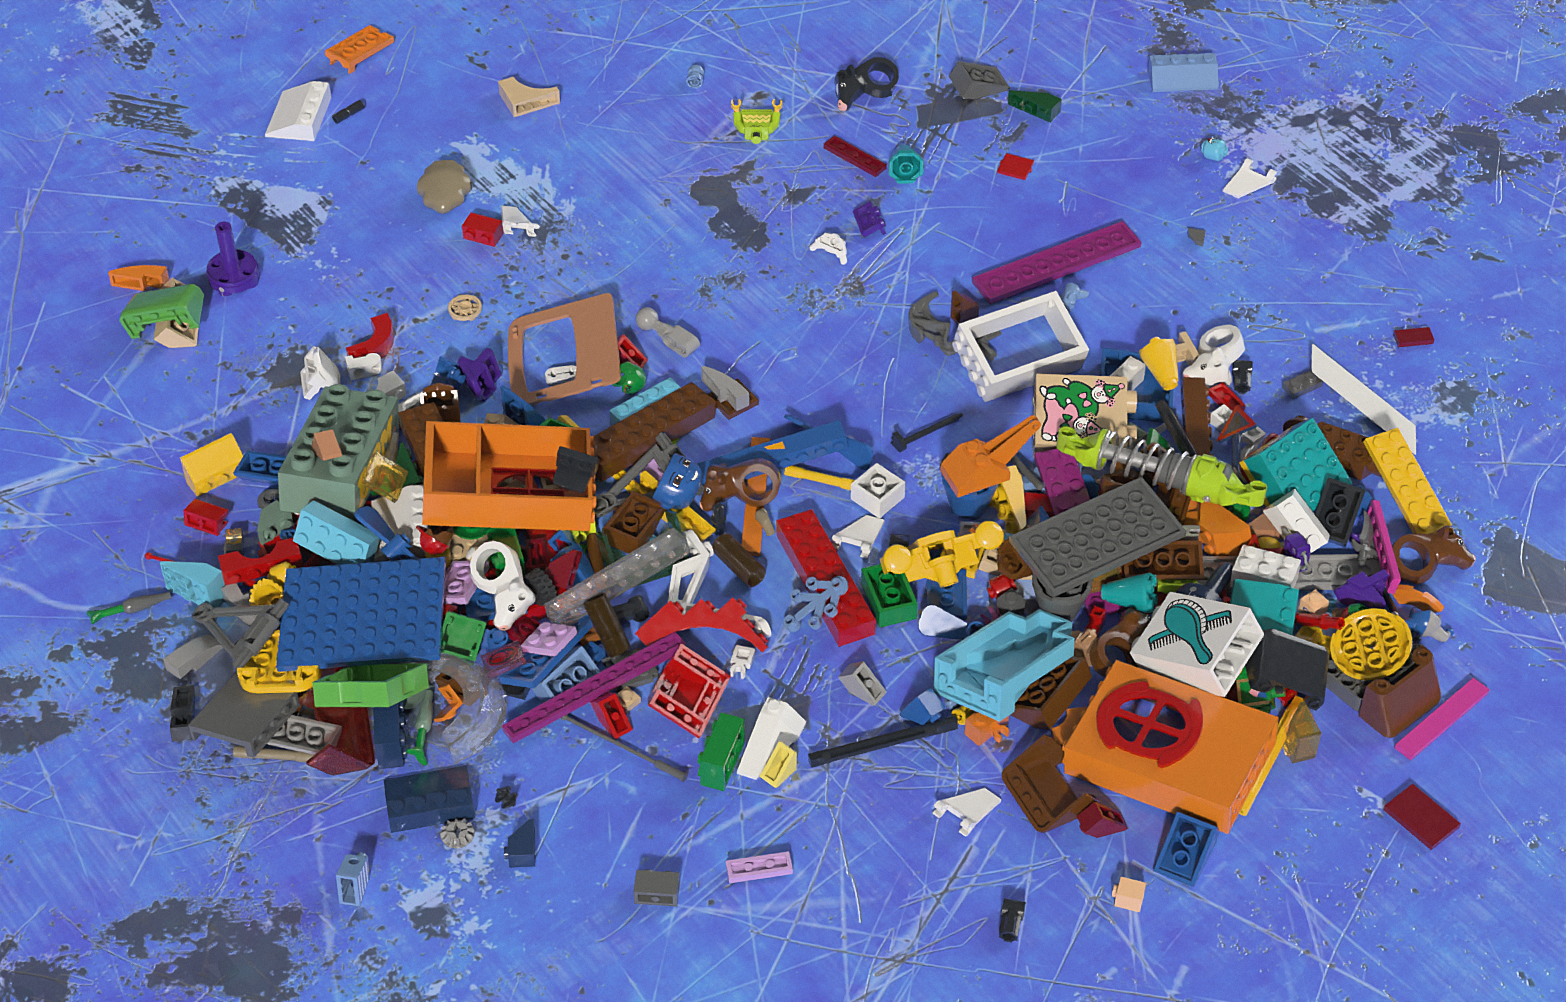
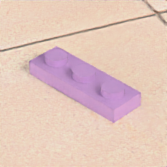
(759, 867)

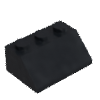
(1339, 509)

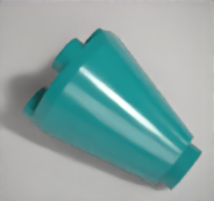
(1132, 592)

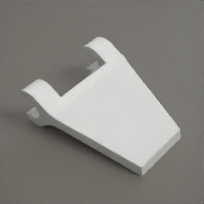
(1248, 181)
(515, 219)
(860, 533)
(968, 807)

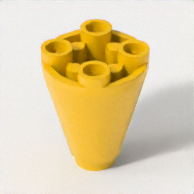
(1161, 360)

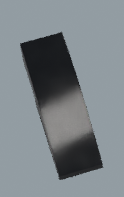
(182, 712)

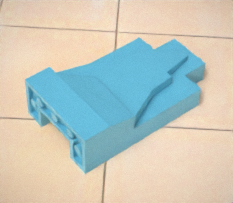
(1002, 660)

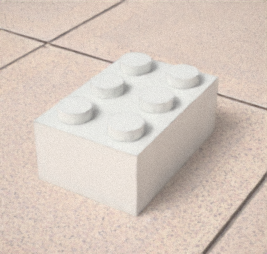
(1266, 567)

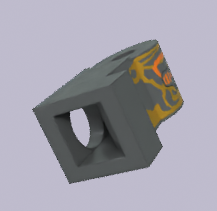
(234, 541)

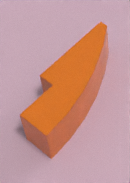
(139, 277)

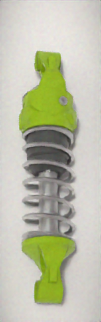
(1196, 476)

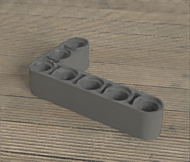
(1352, 690)

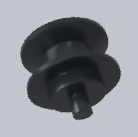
(503, 795)

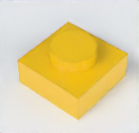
(648, 482)

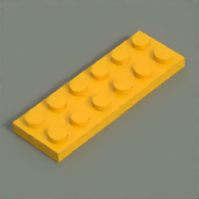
(1406, 482)

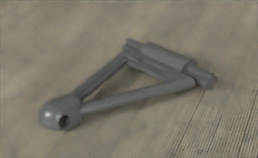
(607, 501)
(254, 637)

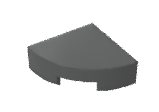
(1197, 236)

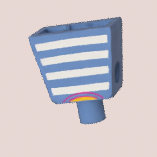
(355, 870)

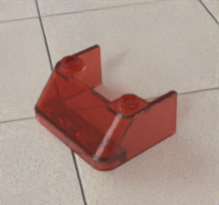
(355, 744)

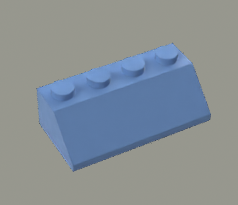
(1183, 72)

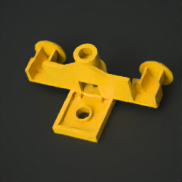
(959, 553)

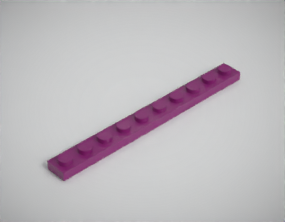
(592, 688)

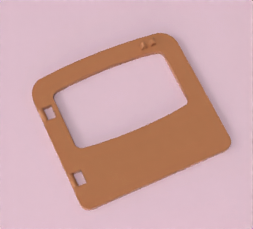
(595, 348)

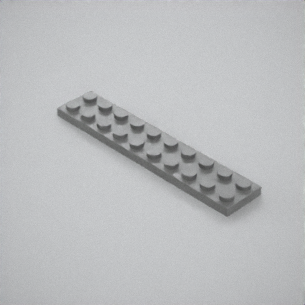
(1324, 571)

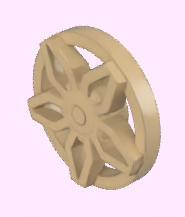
(464, 308)

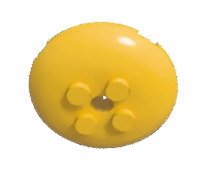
(1377, 628)

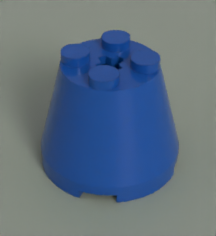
(969, 505)

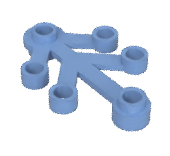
(817, 602)

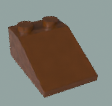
(633, 522)

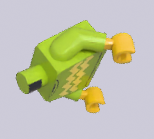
(756, 123)

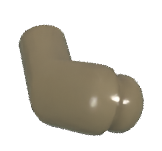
(762, 517)

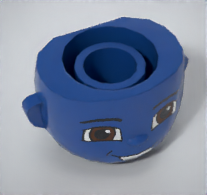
(679, 483)

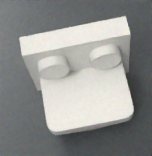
(318, 372)

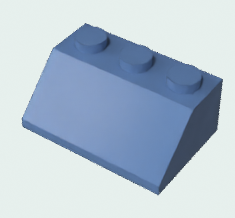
(569, 672)

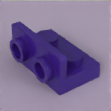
(869, 219)

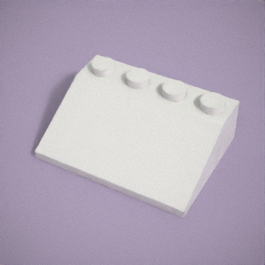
(300, 112)
(403, 518)

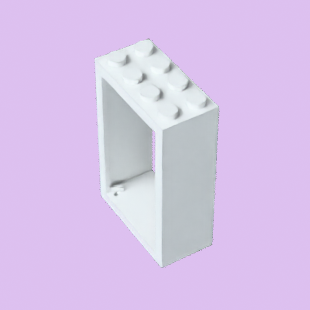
(995, 386)

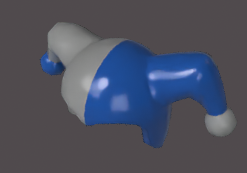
(1427, 625)

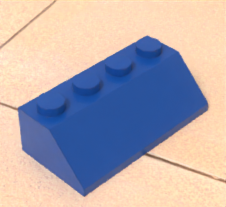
(259, 467)

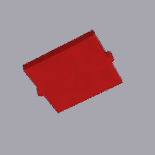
(1015, 166)

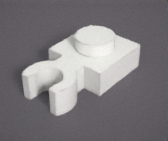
(741, 659)

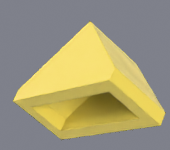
(780, 765)

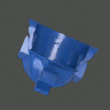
(448, 374)

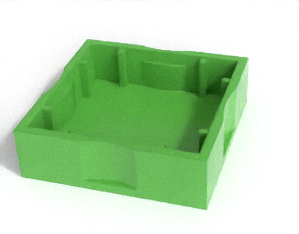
(370, 685)

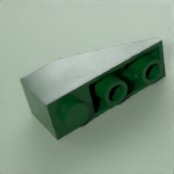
(1036, 103)
(404, 460)

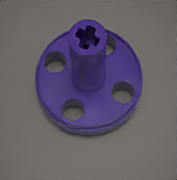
(231, 269)

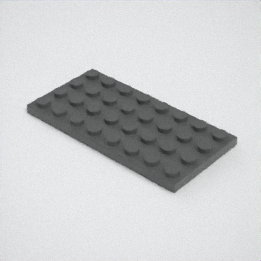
(1097, 536)

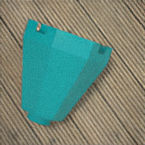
(905, 165)

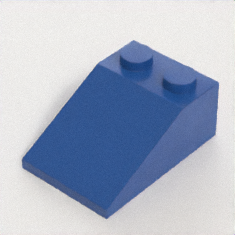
(518, 409)
(1186, 849)

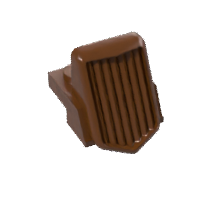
(445, 399)
(1011, 563)

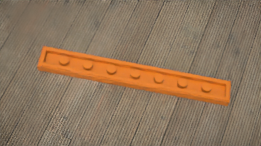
(751, 528)

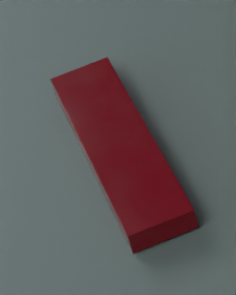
(855, 156)

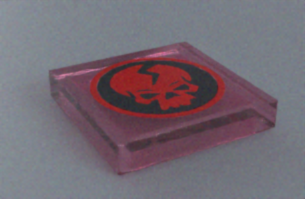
(503, 659)

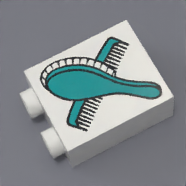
(1198, 642)

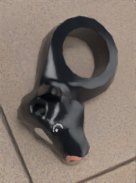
(855, 82)

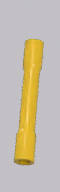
(799, 472)

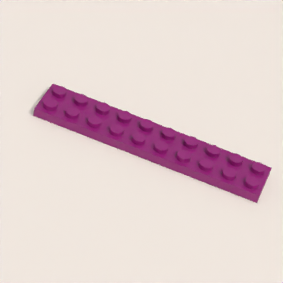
(1056, 262)
(1064, 491)

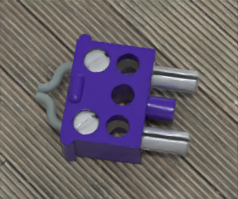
(1296, 547)

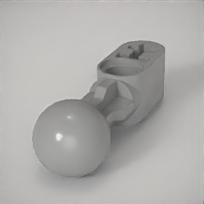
(673, 337)

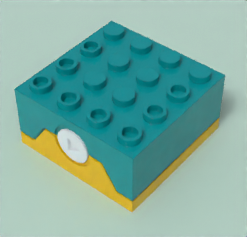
(1297, 461)

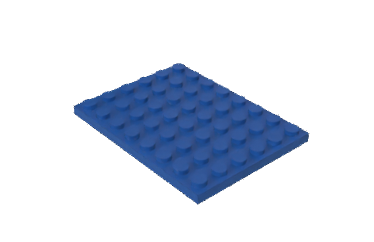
(362, 614)

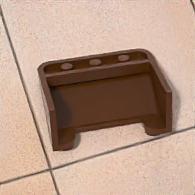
(1042, 788)

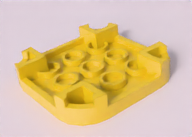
(262, 675)

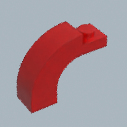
(379, 343)

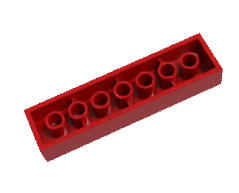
(817, 558)

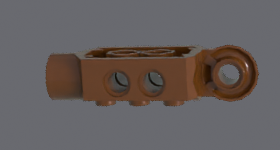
(1346, 446)

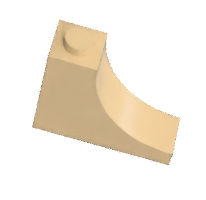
(524, 99)

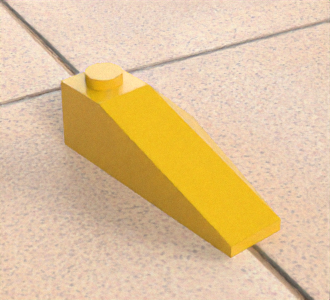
(1010, 502)

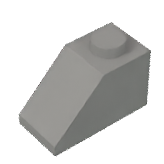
(862, 683)

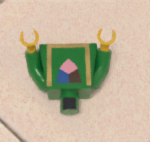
(1255, 699)

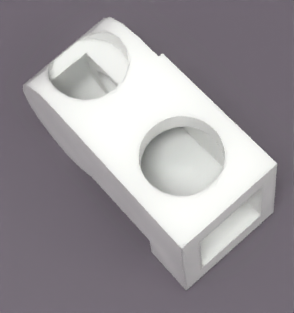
(363, 366)

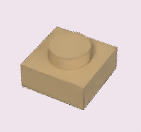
(628, 699)

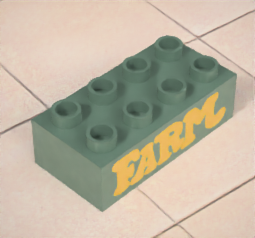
(362, 427)

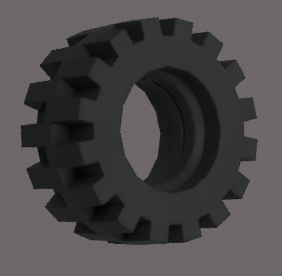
(541, 586)

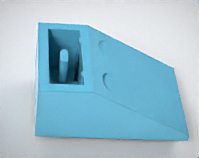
(194, 581)

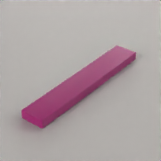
(1383, 546)
(1441, 719)

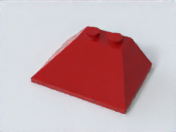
(688, 690)

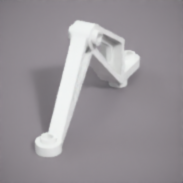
(699, 566)

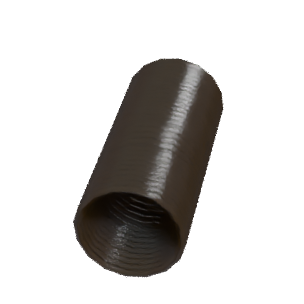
(738, 560)
(603, 620)

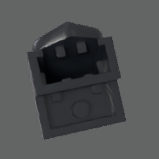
(574, 469)

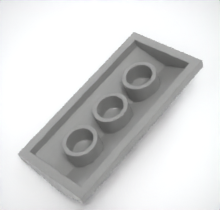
(306, 735)

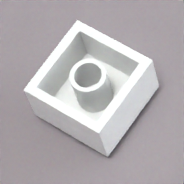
(878, 490)

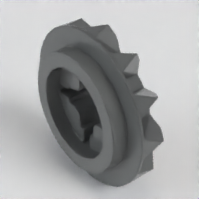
(267, 496)

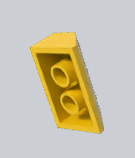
(211, 464)

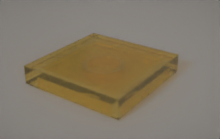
(385, 477)

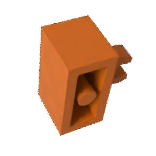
(981, 728)

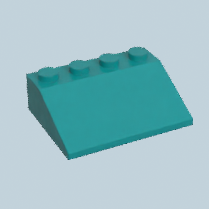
(1270, 603)

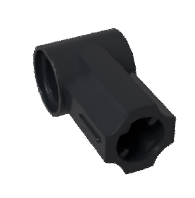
(1242, 375)
(633, 609)
(1011, 915)

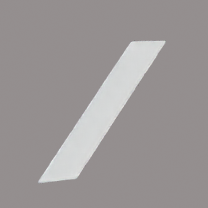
(1362, 396)

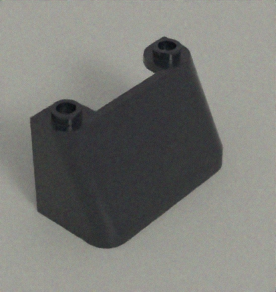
(1290, 664)

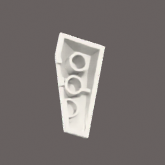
(774, 724)

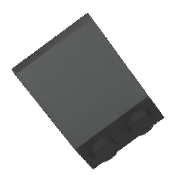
(977, 80)

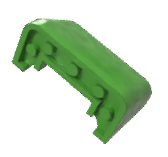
(177, 303)

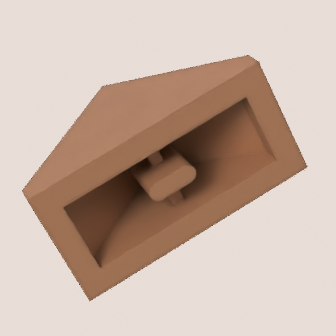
(326, 445)

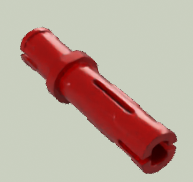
(1323, 621)

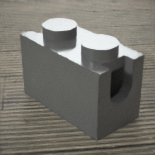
(656, 888)

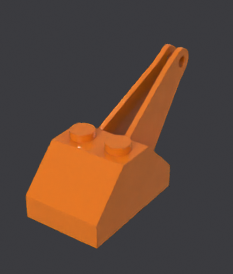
(982, 464)
(1219, 530)

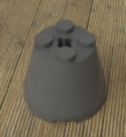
(1065, 604)

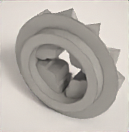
(465, 836)

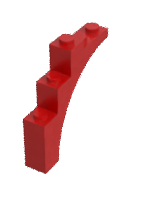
(729, 617)

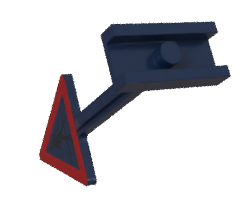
(1236, 425)

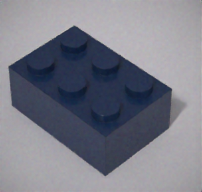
(390, 735)

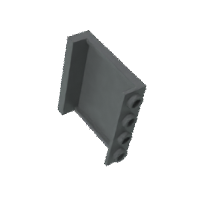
(244, 716)

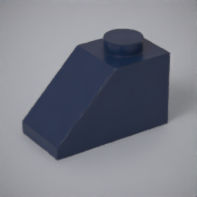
(521, 846)

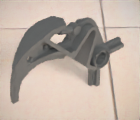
(930, 326)

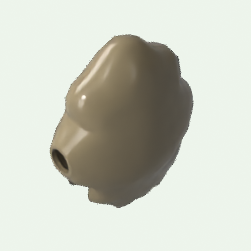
(444, 186)

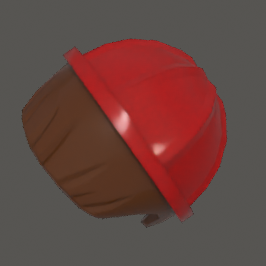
(434, 542)

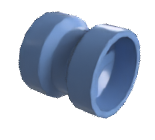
(695, 76)

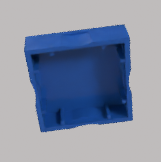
(1148, 391)

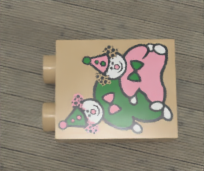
(1082, 404)

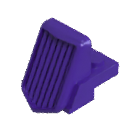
(480, 374)
(1364, 590)

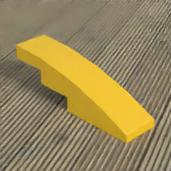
(689, 520)

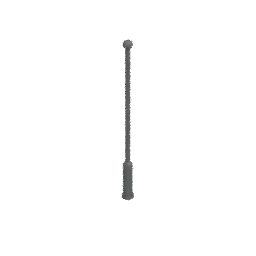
(658, 764)

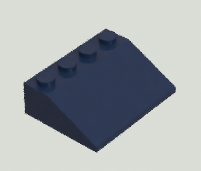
(428, 798)

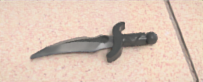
(1365, 538)

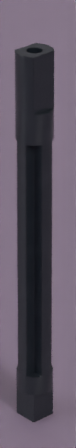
(1175, 428)
(928, 729)

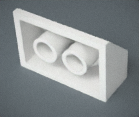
(1295, 515)

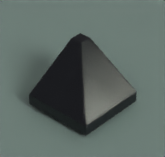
(899, 539)

